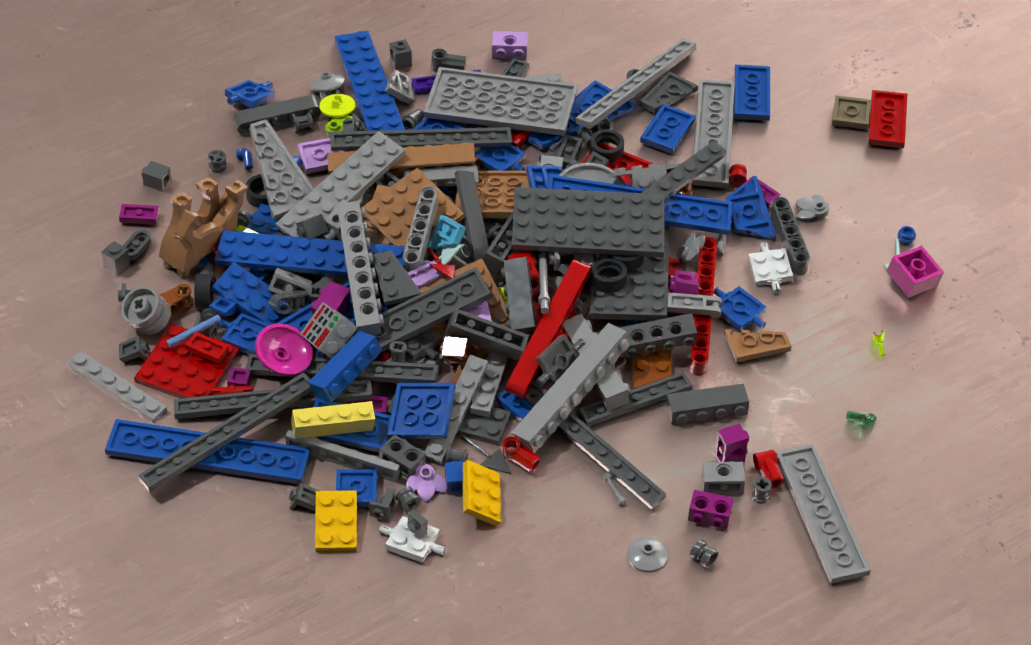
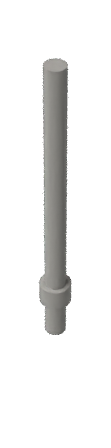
(544, 298)

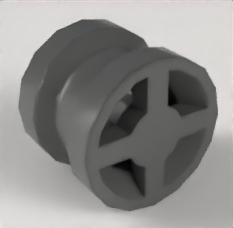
(217, 161)
(408, 499)

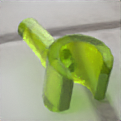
(879, 339)

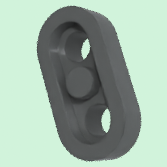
(134, 244)

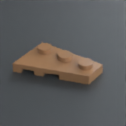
(756, 345)

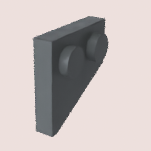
(567, 147)

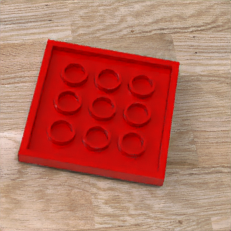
(182, 371)

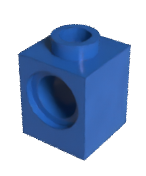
(454, 477)

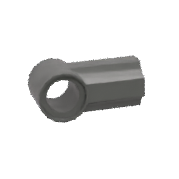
(442, 59)

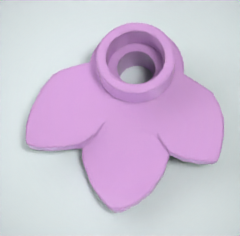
(427, 484)

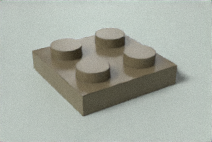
(851, 112)

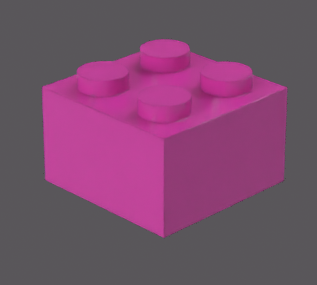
(915, 271)

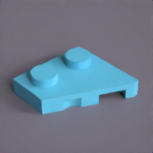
(446, 233)

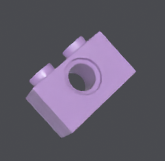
(509, 45)

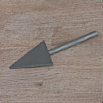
(495, 461)

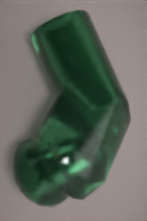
(864, 419)

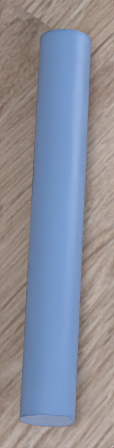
(198, 328)

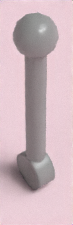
(607, 477)

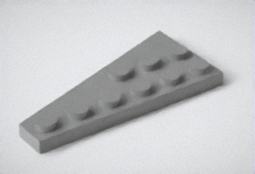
(281, 175)

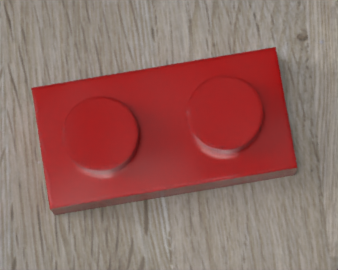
(207, 347)

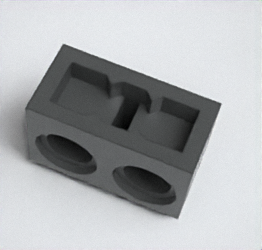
(404, 454)

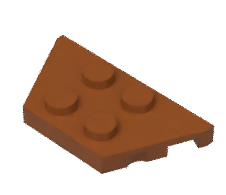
(650, 367)

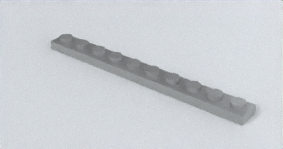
(635, 83)

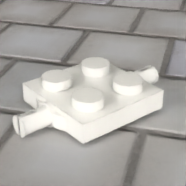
(770, 267)
(410, 544)

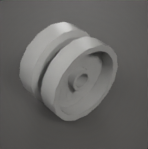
(145, 310)

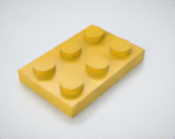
(481, 493)
(336, 521)

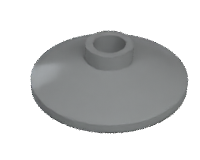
(327, 82)
(647, 560)

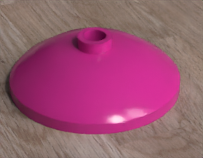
(287, 343)

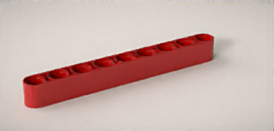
(706, 277)
(548, 328)

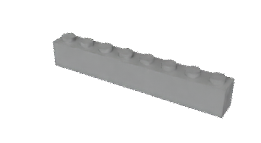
(571, 387)

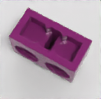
(710, 509)

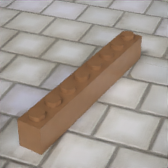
(419, 157)

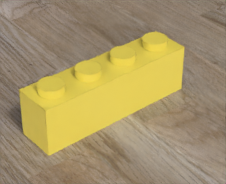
(332, 420)

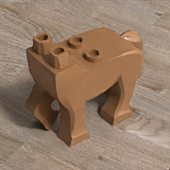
(195, 233)

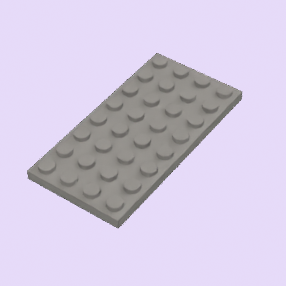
(501, 101)

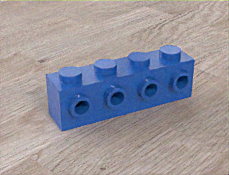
(345, 366)

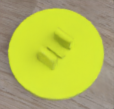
(337, 105)

